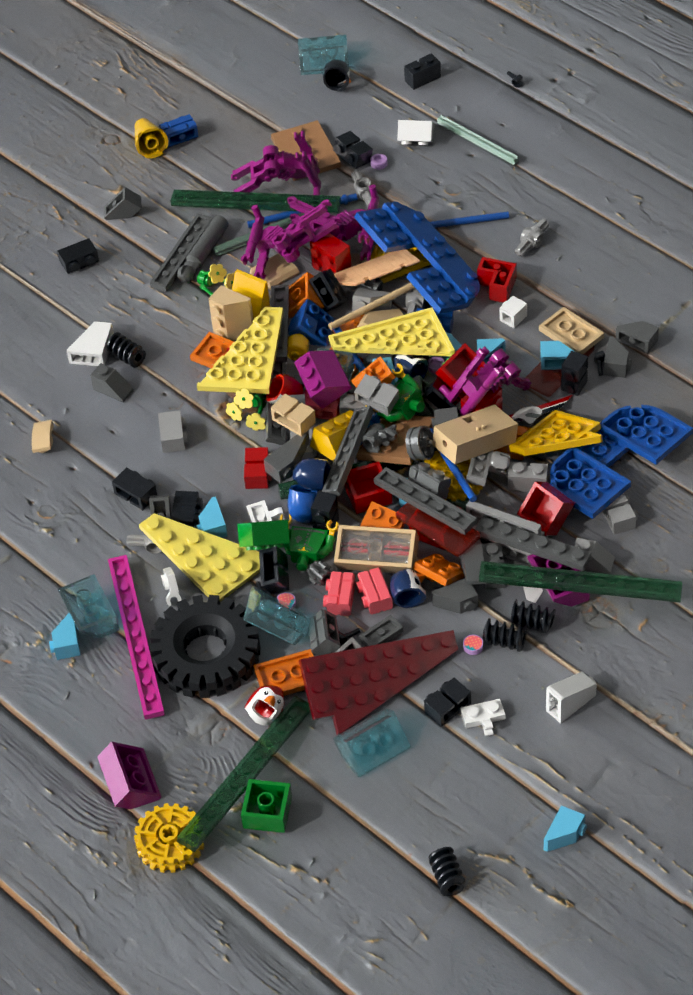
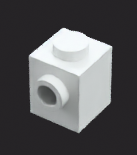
(513, 311)

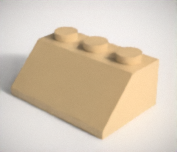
(230, 313)

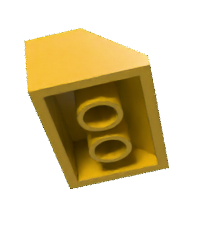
(329, 435)

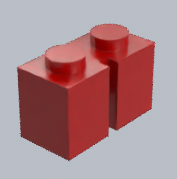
(254, 469)

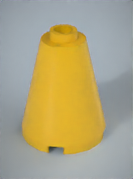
(149, 139)

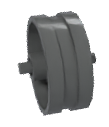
(419, 443)

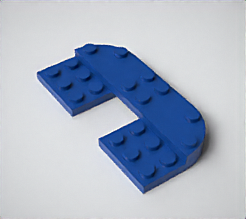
(450, 282)
(584, 470)

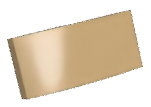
(42, 437)

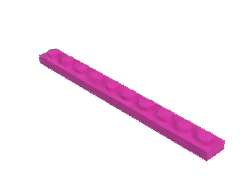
(136, 637)

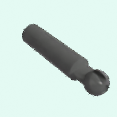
(202, 248)

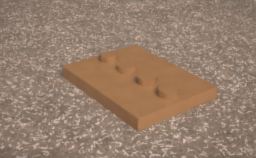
(316, 138)
(396, 451)

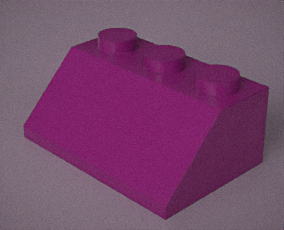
(322, 376)
(562, 597)
(128, 775)

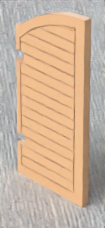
(376, 268)

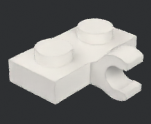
(259, 512)
(170, 583)
(483, 715)

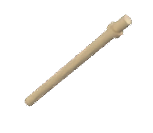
(371, 306)

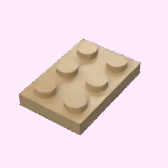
(571, 331)

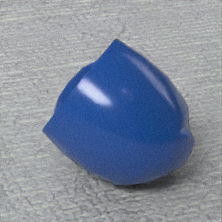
(300, 503)

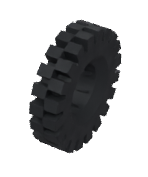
(201, 619)

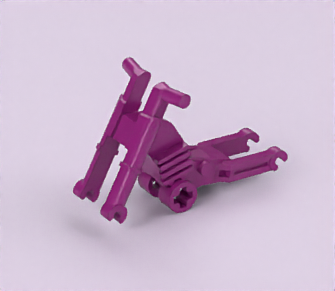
(281, 165)
(347, 229)
(287, 240)
(493, 375)

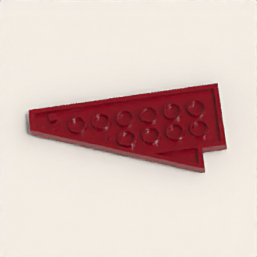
(363, 678)

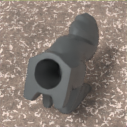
(378, 435)

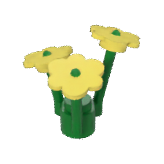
(215, 275)
(246, 399)

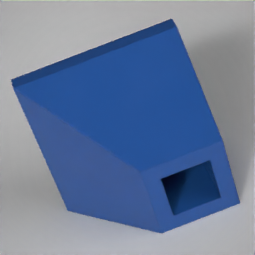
(311, 323)

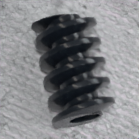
(126, 350)
(532, 617)
(504, 635)
(447, 871)

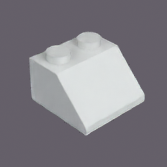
(415, 131)

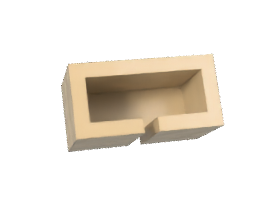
(293, 415)

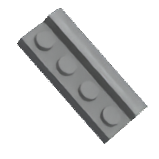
(480, 510)

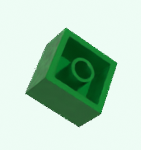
(263, 534)
(266, 805)

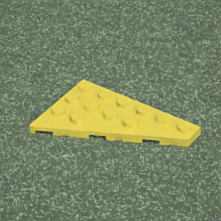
(404, 335)
(250, 358)
(206, 559)

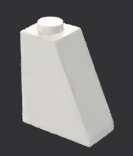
(91, 345)
(569, 695)

